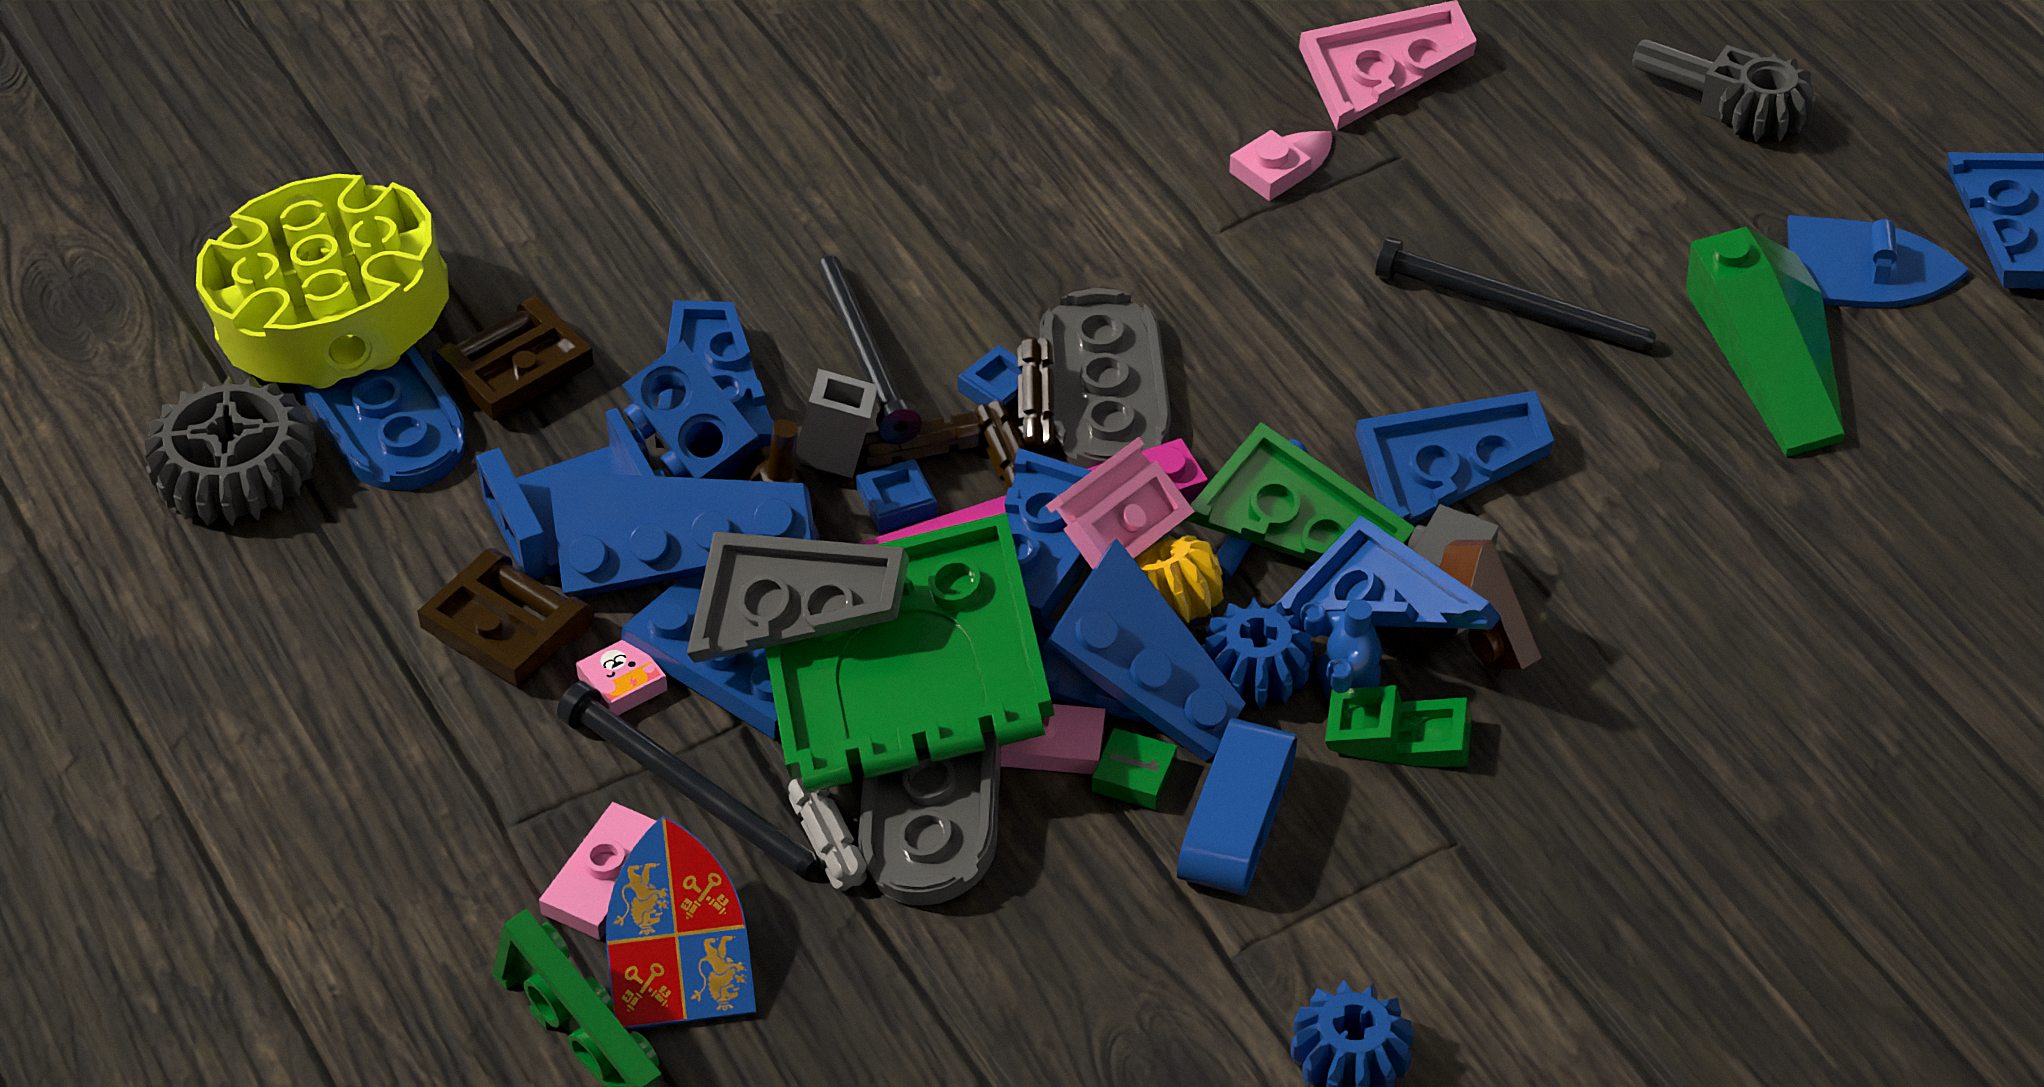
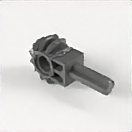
(1739, 88)

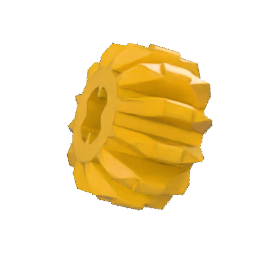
(1184, 575)

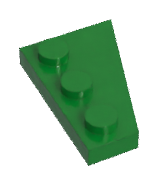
(1286, 500)
(561, 996)

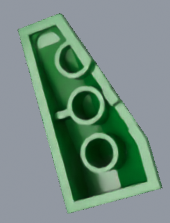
(1771, 332)

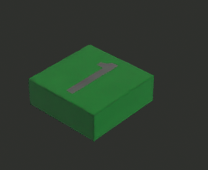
(1134, 768)

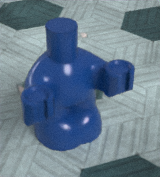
(1351, 647)

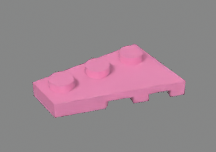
(1384, 56)

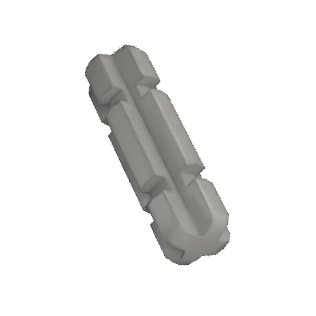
(828, 836)

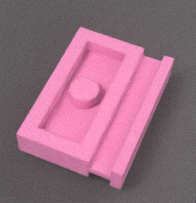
(1121, 501)

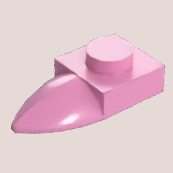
(1277, 162)

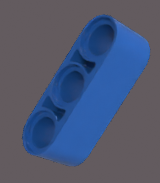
(1237, 807)

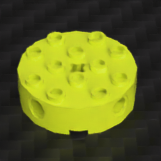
(323, 280)

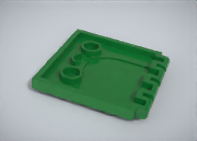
(933, 678)

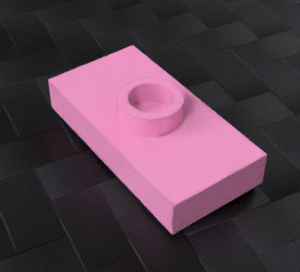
(1070, 743)
(585, 883)

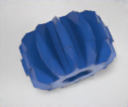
(1260, 651)
(1351, 1039)

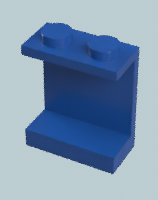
(525, 505)

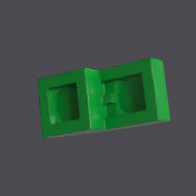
(1382, 728)

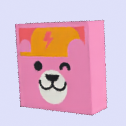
(622, 676)

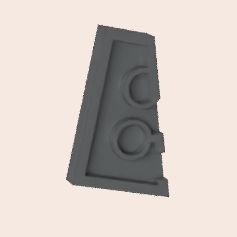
(791, 590)

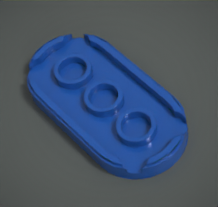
(391, 424)

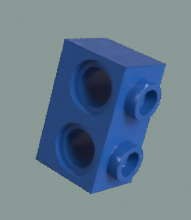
(701, 414)

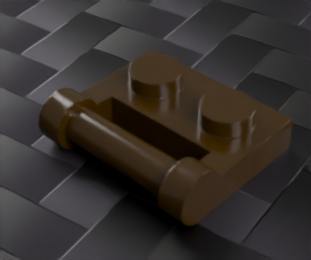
(514, 359)
(497, 630)

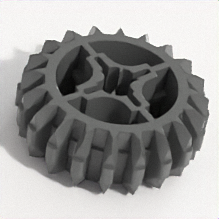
(230, 450)

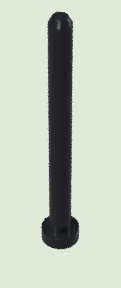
(1395, 260)
(897, 418)
(582, 707)

